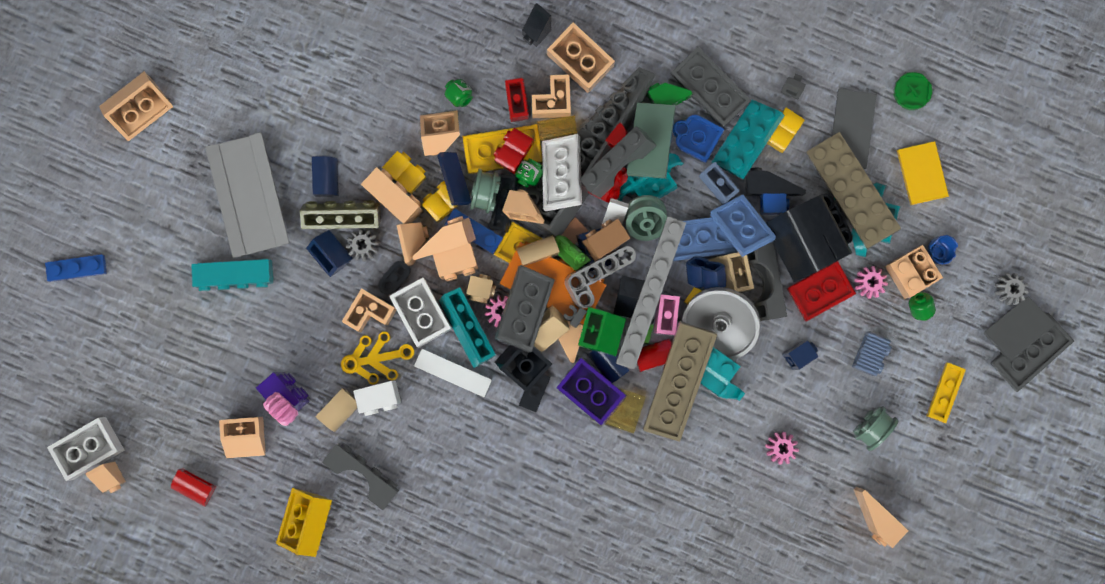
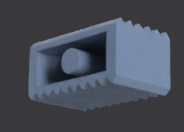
(719, 183)
(871, 354)

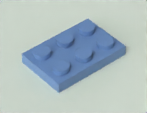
(742, 225)

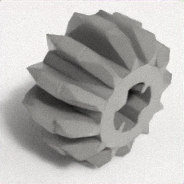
(368, 241)
(1018, 288)

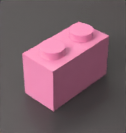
(666, 315)

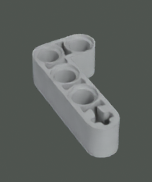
(601, 272)

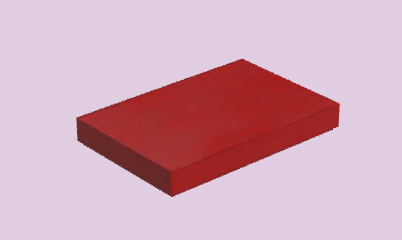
(821, 291)

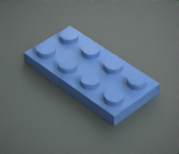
(703, 239)

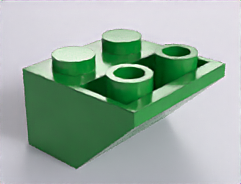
(601, 331)

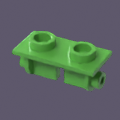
(571, 253)

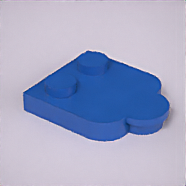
(697, 136)

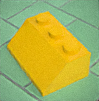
(303, 522)

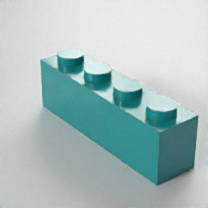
(232, 274)
(466, 327)

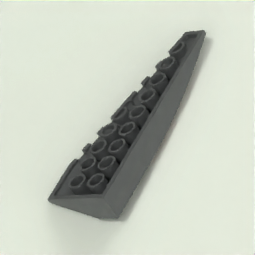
(593, 147)

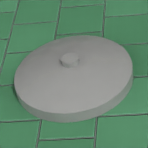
(729, 316)

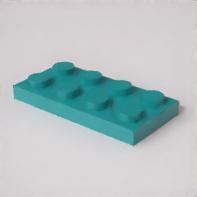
(748, 138)

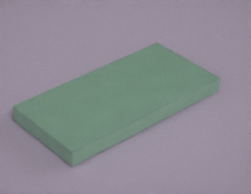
(658, 123)

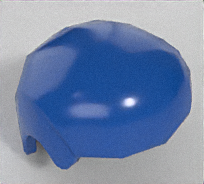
(942, 249)

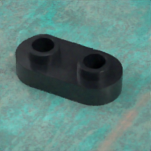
(394, 277)

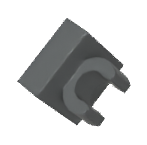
(793, 87)
(577, 316)

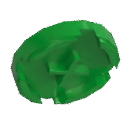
(912, 91)

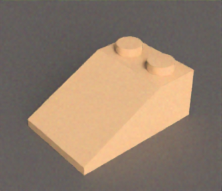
(455, 234)
(883, 525)

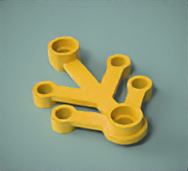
(374, 358)

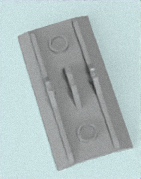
(247, 195)

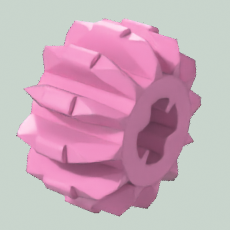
(878, 282)
(493, 310)
(280, 409)
(775, 449)

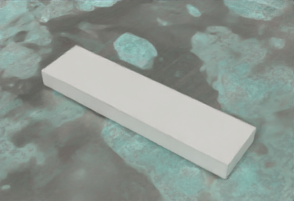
(453, 373)

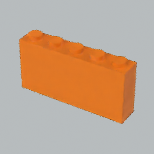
(559, 271)

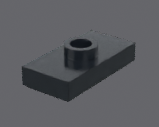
(532, 398)

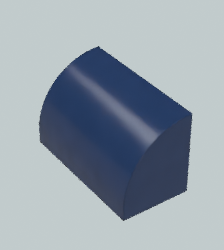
(325, 176)
(329, 253)
(607, 365)

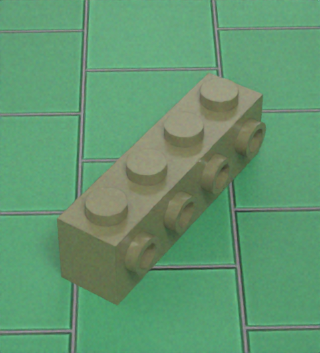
(340, 215)

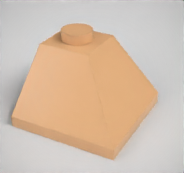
(438, 131)
(412, 239)

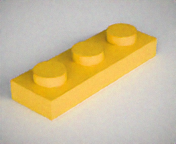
(946, 392)

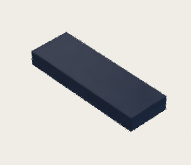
(454, 178)

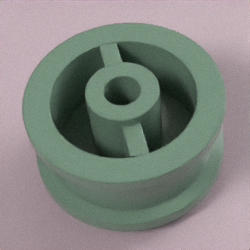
(483, 191)
(645, 217)
(875, 428)

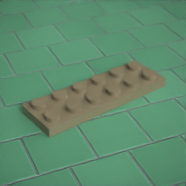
(853, 190)
(679, 381)

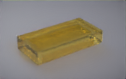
(556, 128)

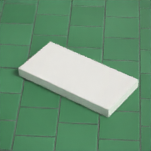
(561, 172)

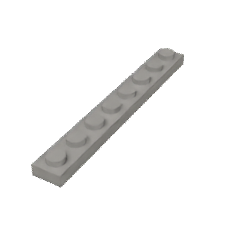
(650, 292)

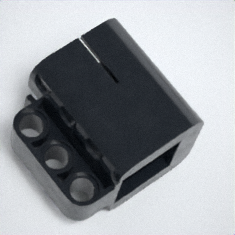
(811, 236)

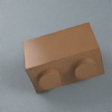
(606, 239)

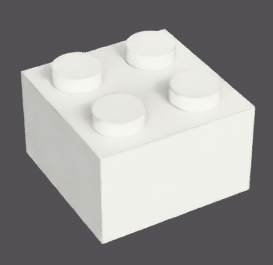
(377, 397)

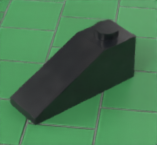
(537, 26)
(764, 182)

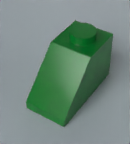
(668, 94)

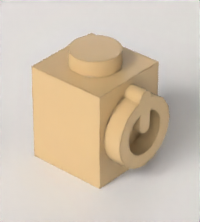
(481, 288)

